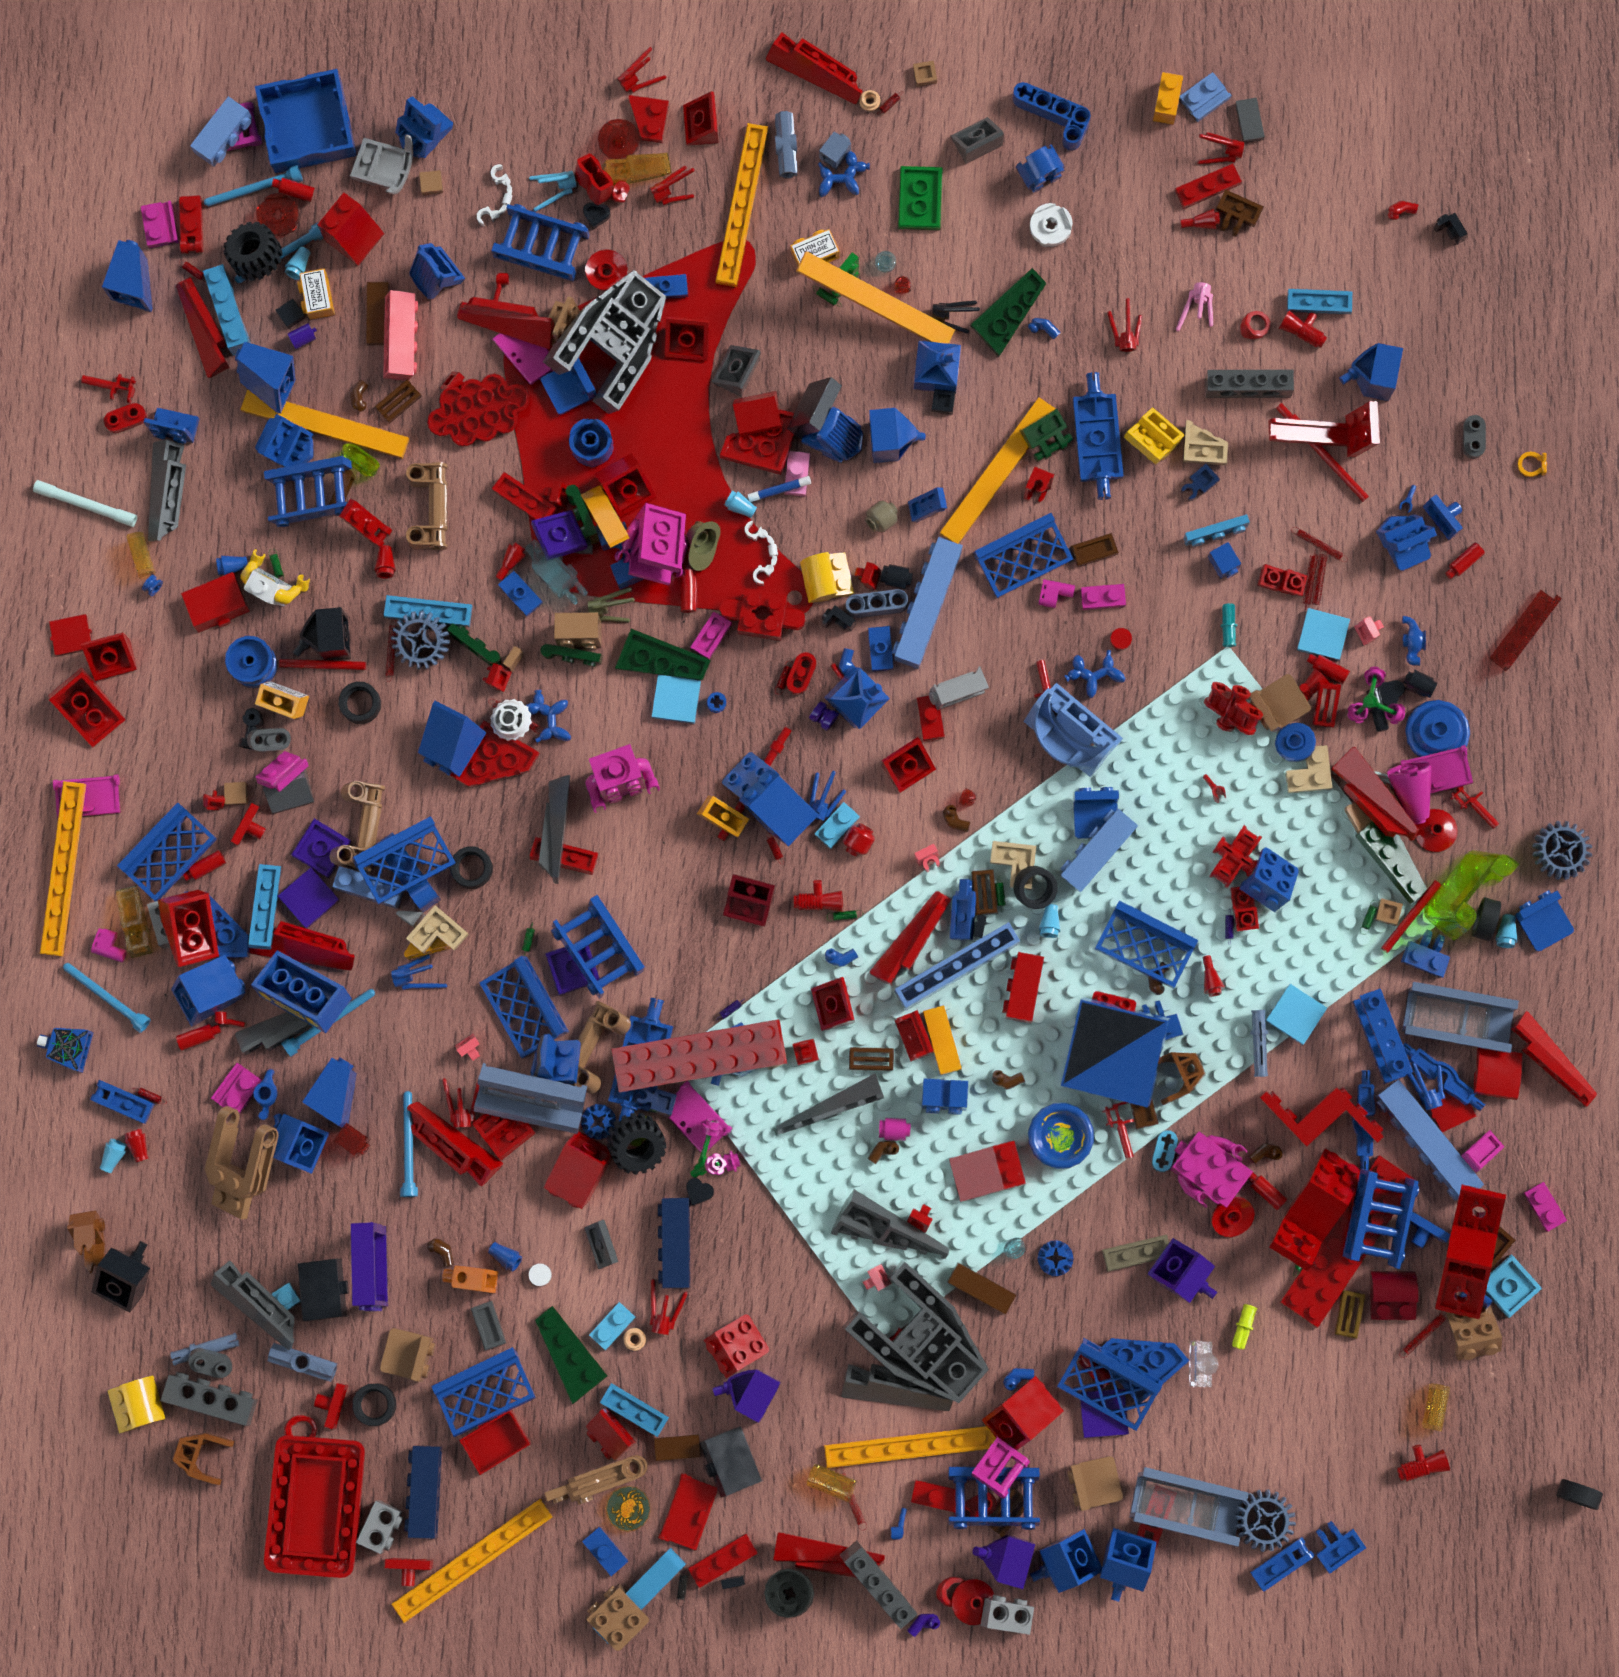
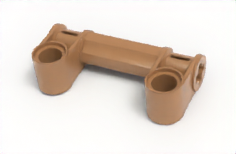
(437, 505)
(370, 797)
(602, 1018)

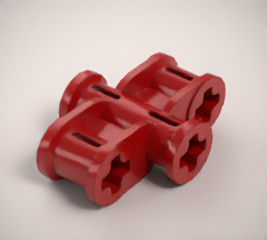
(1233, 708)
(1235, 856)

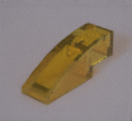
(638, 167)
(134, 922)

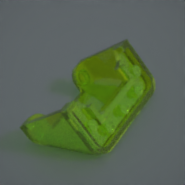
(1449, 905)

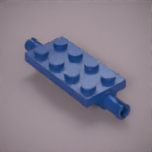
(1098, 437)
(641, 1031)

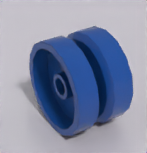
(242, 652)

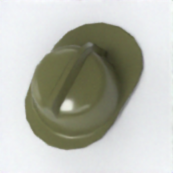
(702, 540)

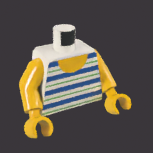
(267, 586)

